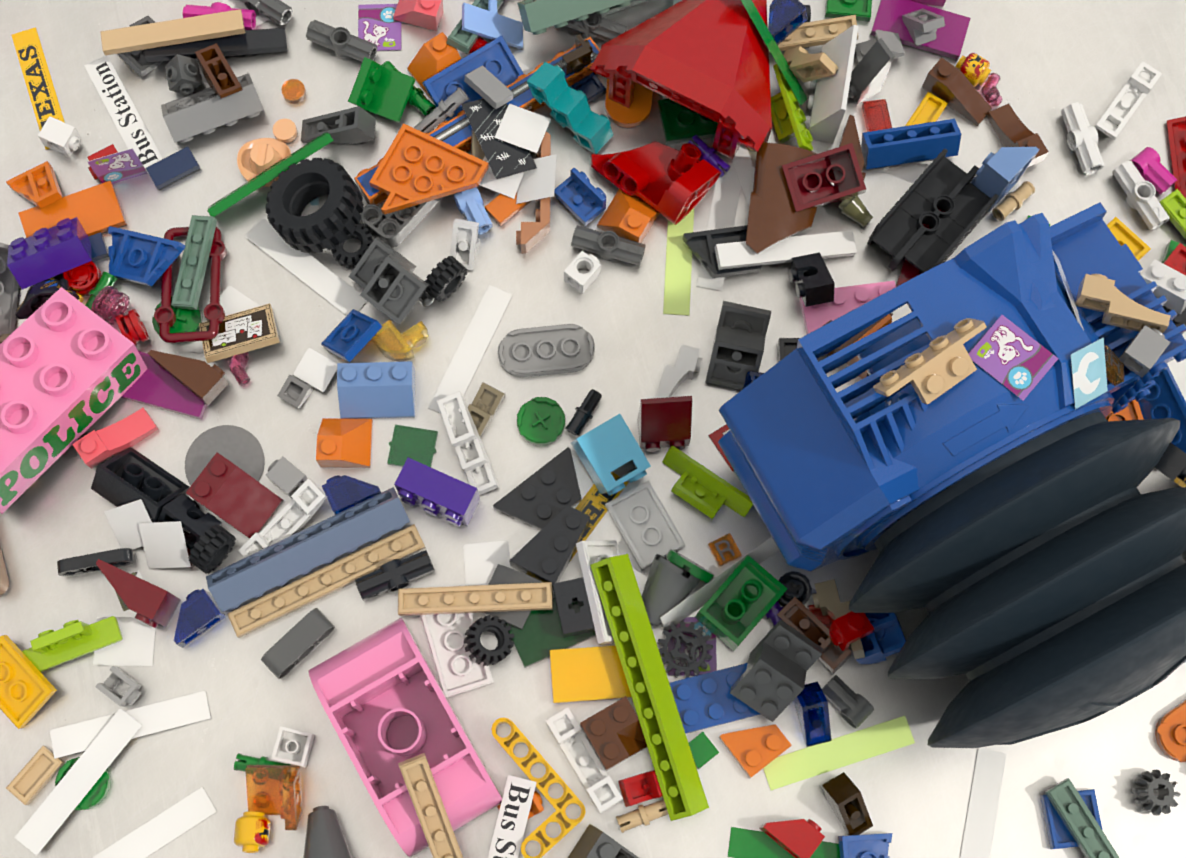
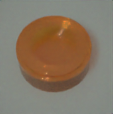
(293, 91)

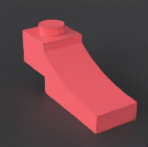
(114, 439)

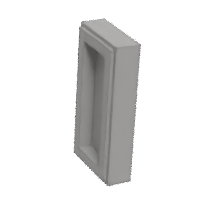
(489, 87)

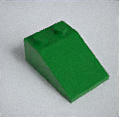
(740, 603)

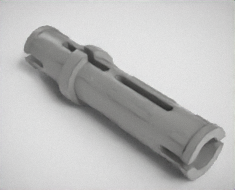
(445, 109)

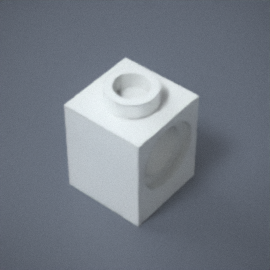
(59, 136)
(578, 280)

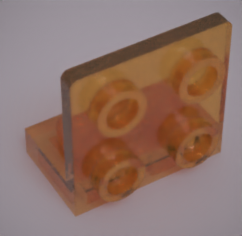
(275, 792)

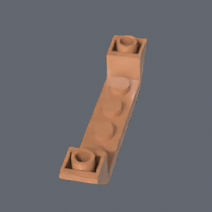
(533, 232)

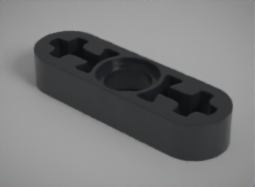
(87, 563)

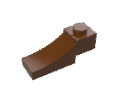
(1014, 133)

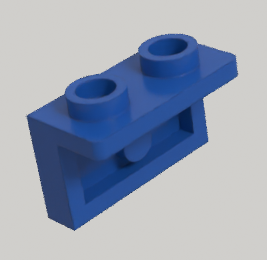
(581, 197)

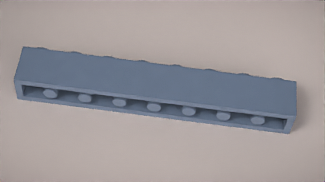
(307, 550)

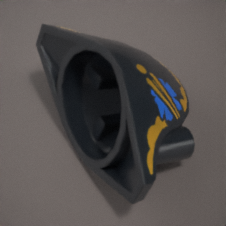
(39, 294)

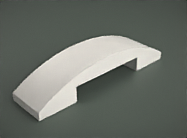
(1128, 100)
(289, 520)
(584, 760)

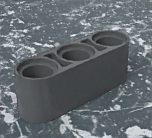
(297, 643)

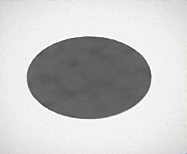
(230, 442)

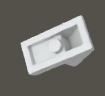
(465, 242)

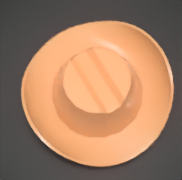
(260, 155)

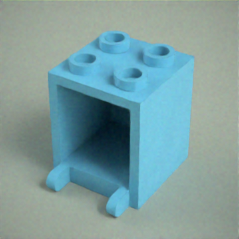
(608, 449)

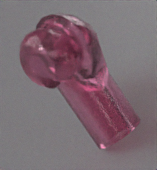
(990, 90)
(237, 367)

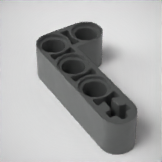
(394, 222)

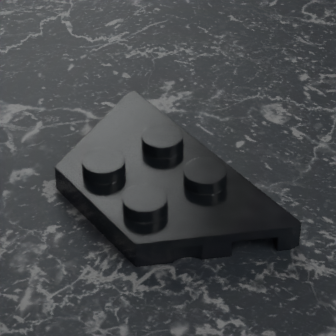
(703, 244)
(543, 493)

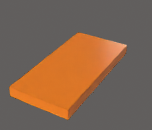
(94, 208)

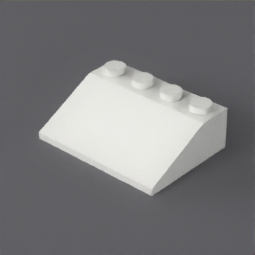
(831, 92)

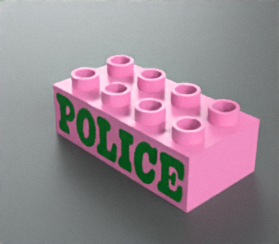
(55, 384)

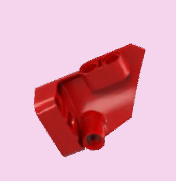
(660, 176)

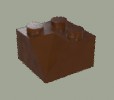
(614, 733)

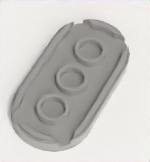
(546, 350)

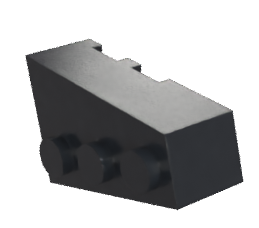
(553, 547)

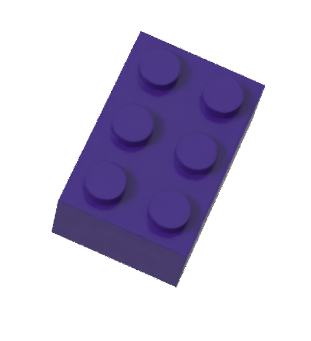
(49, 252)
(437, 492)

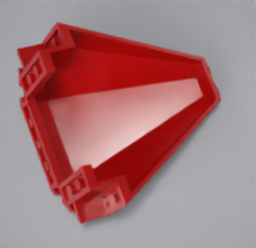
(703, 59)

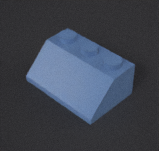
(1003, 170)
(376, 390)

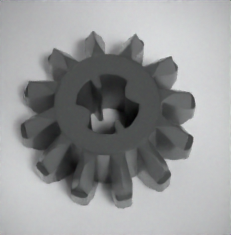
(1159, 782)

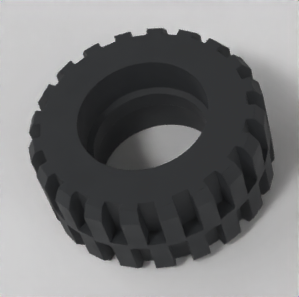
(301, 186)

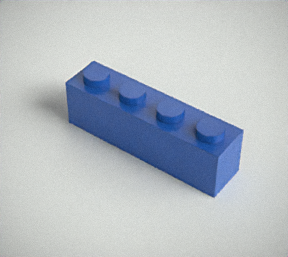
(910, 143)

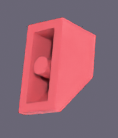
(420, 13)

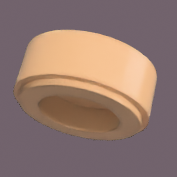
(285, 130)

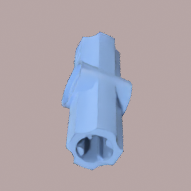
(471, 205)

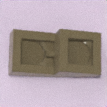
(485, 406)

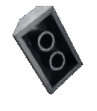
(135, 477)

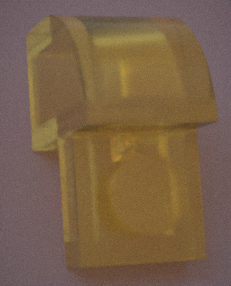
(399, 346)

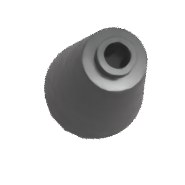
(665, 588)
(324, 835)

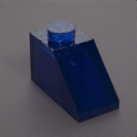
(785, 18)
(347, 492)
(196, 617)
(813, 714)

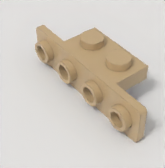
(936, 367)

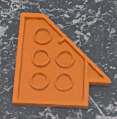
(424, 170)

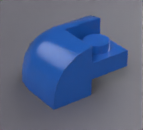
(884, 640)

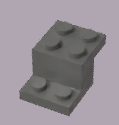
(388, 280)
(737, 344)
(776, 670)

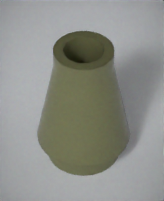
(855, 210)

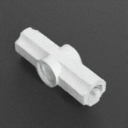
(1082, 138)
(1148, 205)

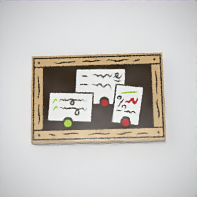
(241, 333)

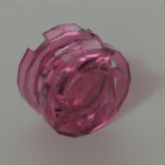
(110, 304)

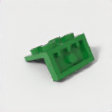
(381, 90)

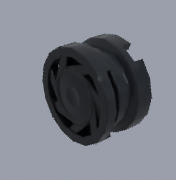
(797, 586)

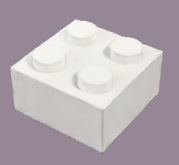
(293, 746)

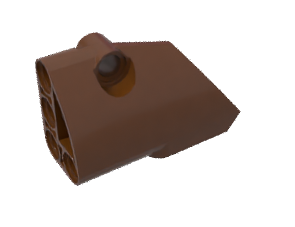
(771, 205)

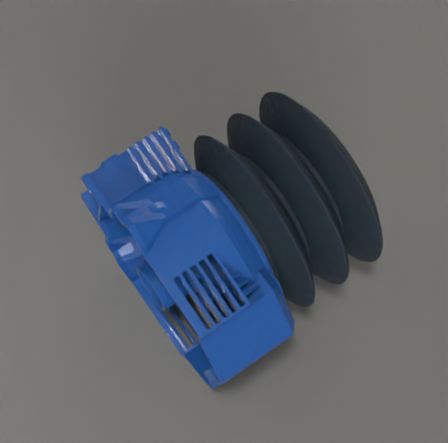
(985, 506)

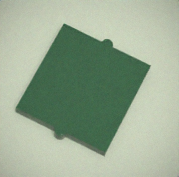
(412, 443)

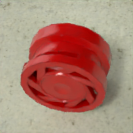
(83, 278)
(132, 327)

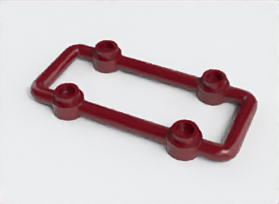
(213, 312)

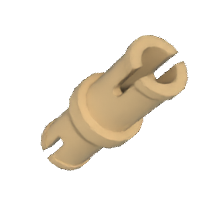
(1013, 201)
(642, 815)

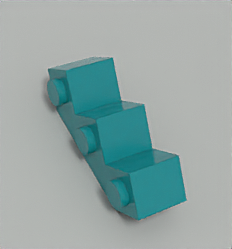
(570, 107)

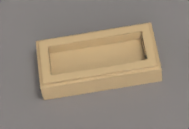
(35, 775)

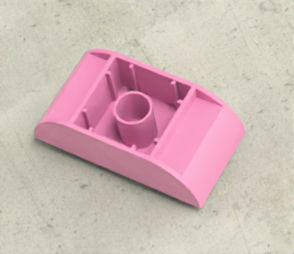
(393, 710)

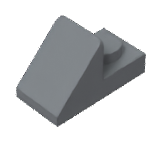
(923, 25)
(891, 39)

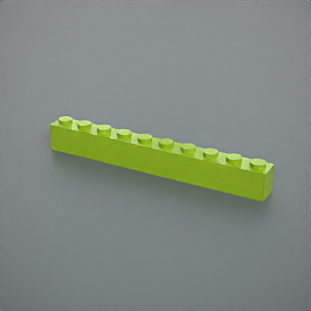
(649, 687)

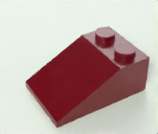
(824, 178)
(664, 423)
(234, 496)
(147, 600)

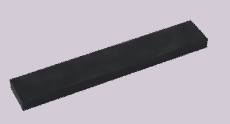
(250, 42)

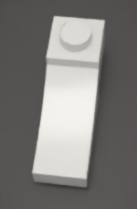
(674, 375)

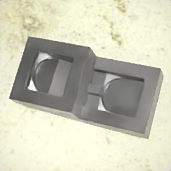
(295, 391)

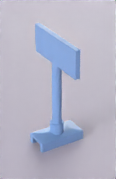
(491, 24)

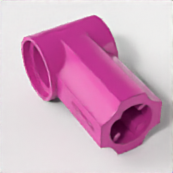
(1152, 170)

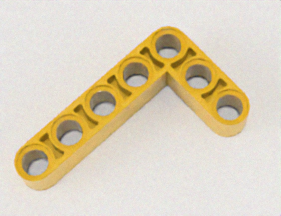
(551, 777)

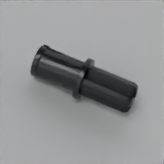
(583, 413)

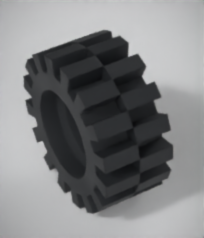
(353, 258)
(445, 278)
(212, 549)
(499, 630)

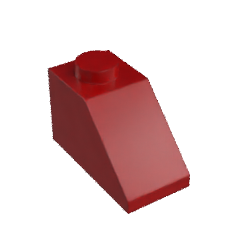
(797, 837)

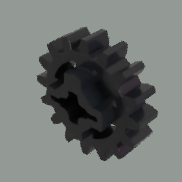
(694, 644)

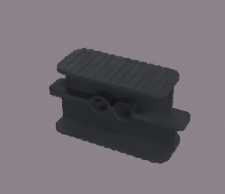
(939, 186)

